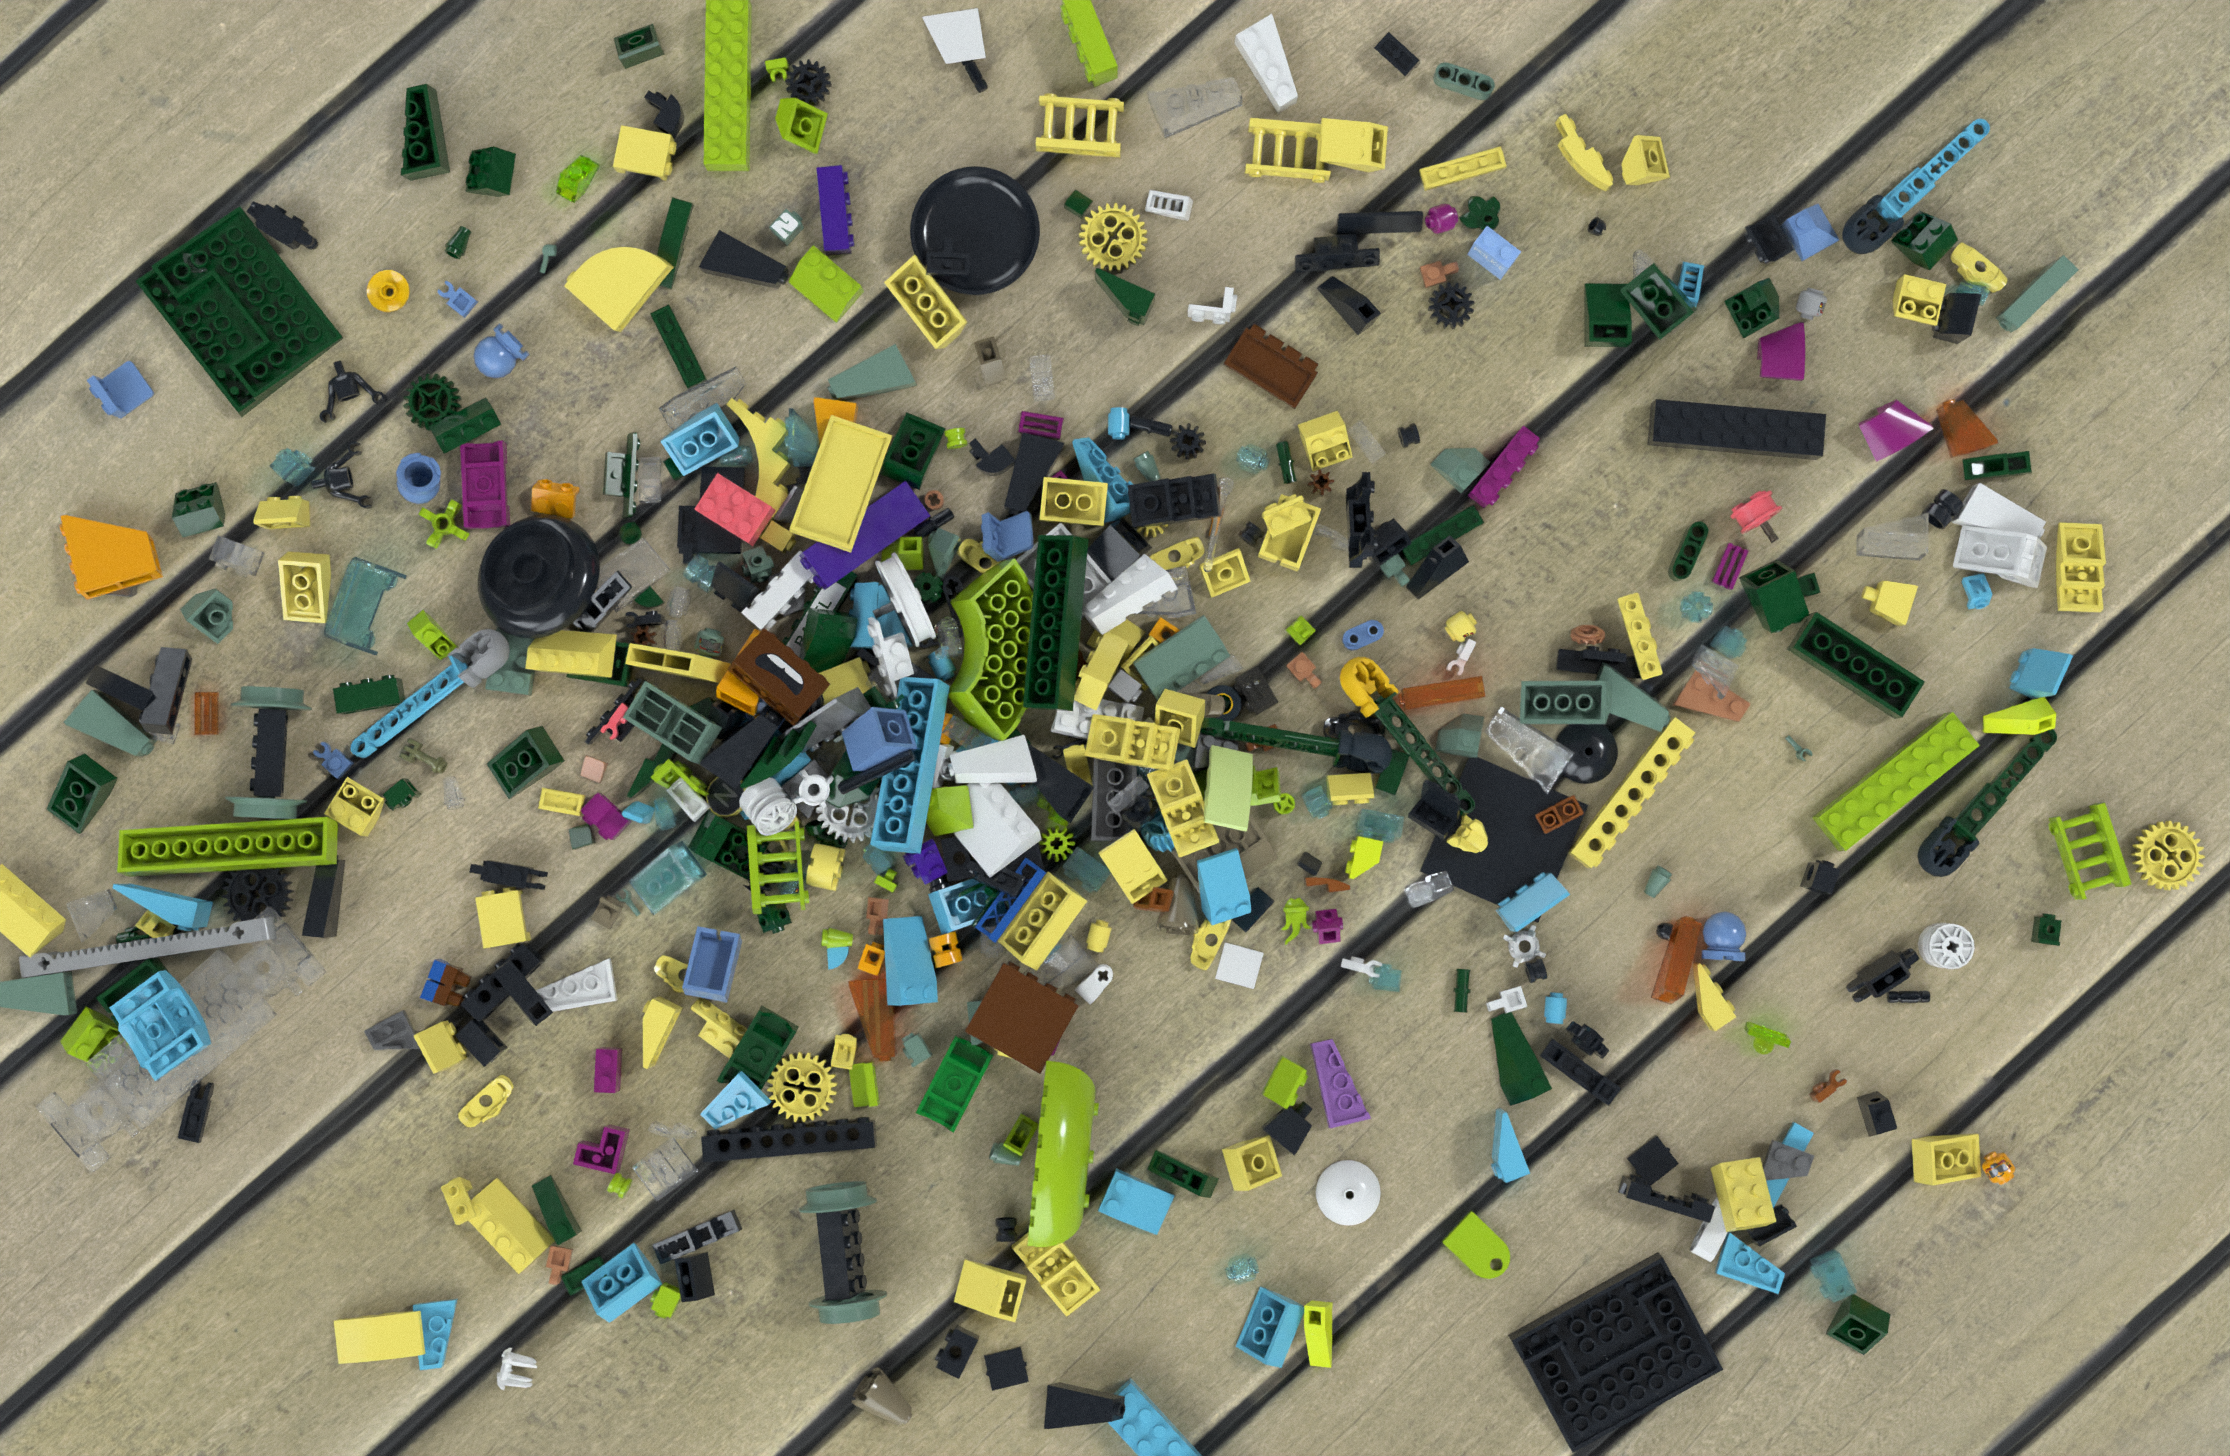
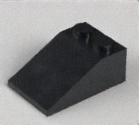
(734, 587)

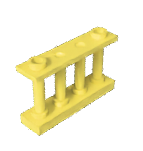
(1280, 129)
(1068, 144)

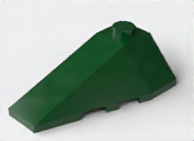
(1517, 1065)

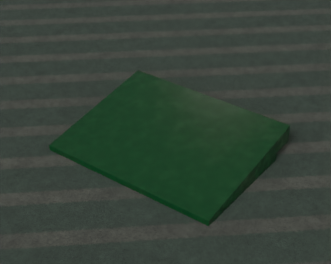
(245, 315)

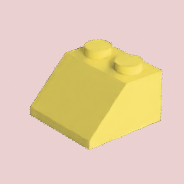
(283, 513)
(1181, 712)
(441, 1046)
(1251, 1163)

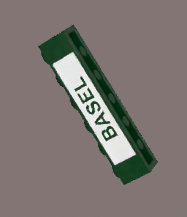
(829, 599)

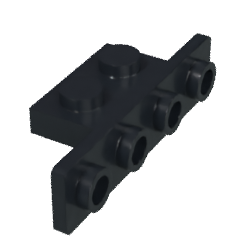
(1336, 253)
(1591, 659)
(624, 729)

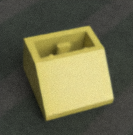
(1918, 299)
(1325, 440)
(1349, 787)
(355, 807)

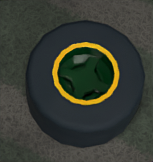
(1231, 699)

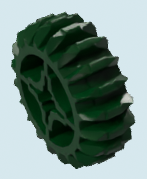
(438, 396)

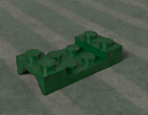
(760, 1048)

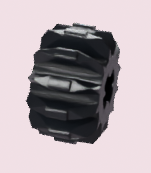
(1185, 448)

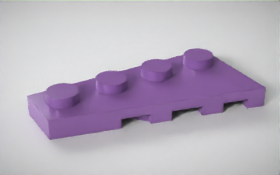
(1338, 1092)

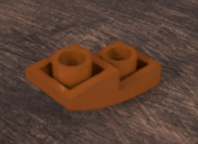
(1559, 814)

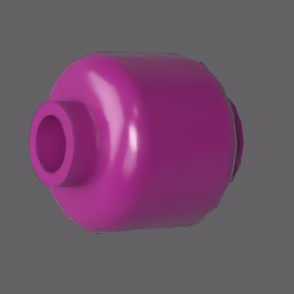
(1441, 218)

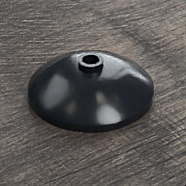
(1593, 767)

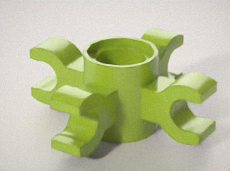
(438, 533)

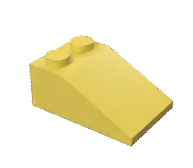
(1073, 501)
(305, 586)
(657, 1025)
(1946, 1158)

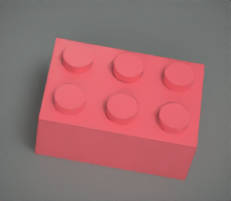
(735, 509)

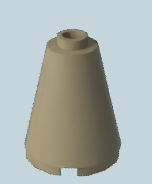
(1182, 911)
(882, 1398)

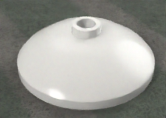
(1345, 1177)

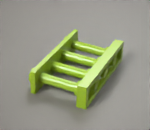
(2111, 855)
(759, 879)

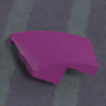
(1783, 353)
(1893, 429)

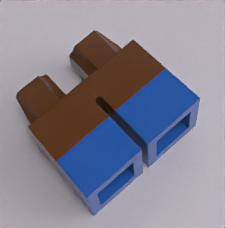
(443, 983)

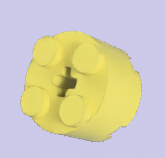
(825, 867)

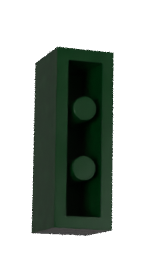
(465, 425)
(368, 695)

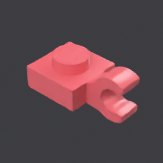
(615, 720)

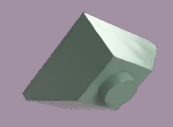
(1460, 466)
(943, 548)
(210, 614)
(1461, 736)

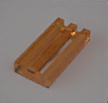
(214, 713)

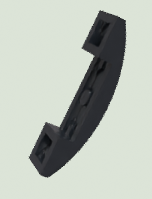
(1580, 1072)

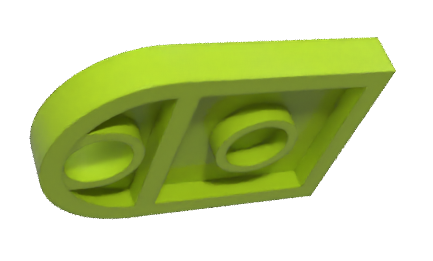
(1477, 1245)

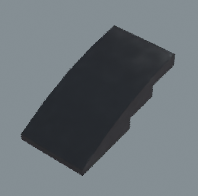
(1174, 500)
(711, 536)

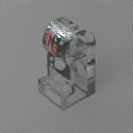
(948, 638)

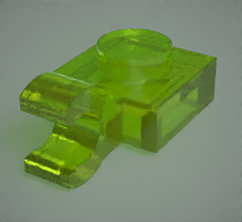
(1053, 814)

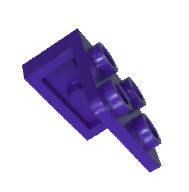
(927, 864)

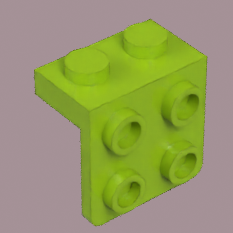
(671, 771)

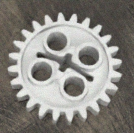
(854, 830)

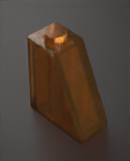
(1963, 429)

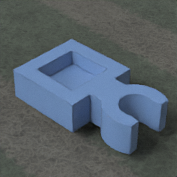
(459, 300)
(334, 761)

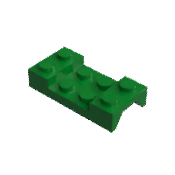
(954, 1083)

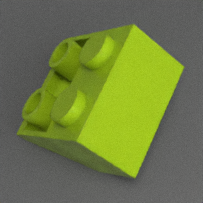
(89, 1034)
(1284, 1082)

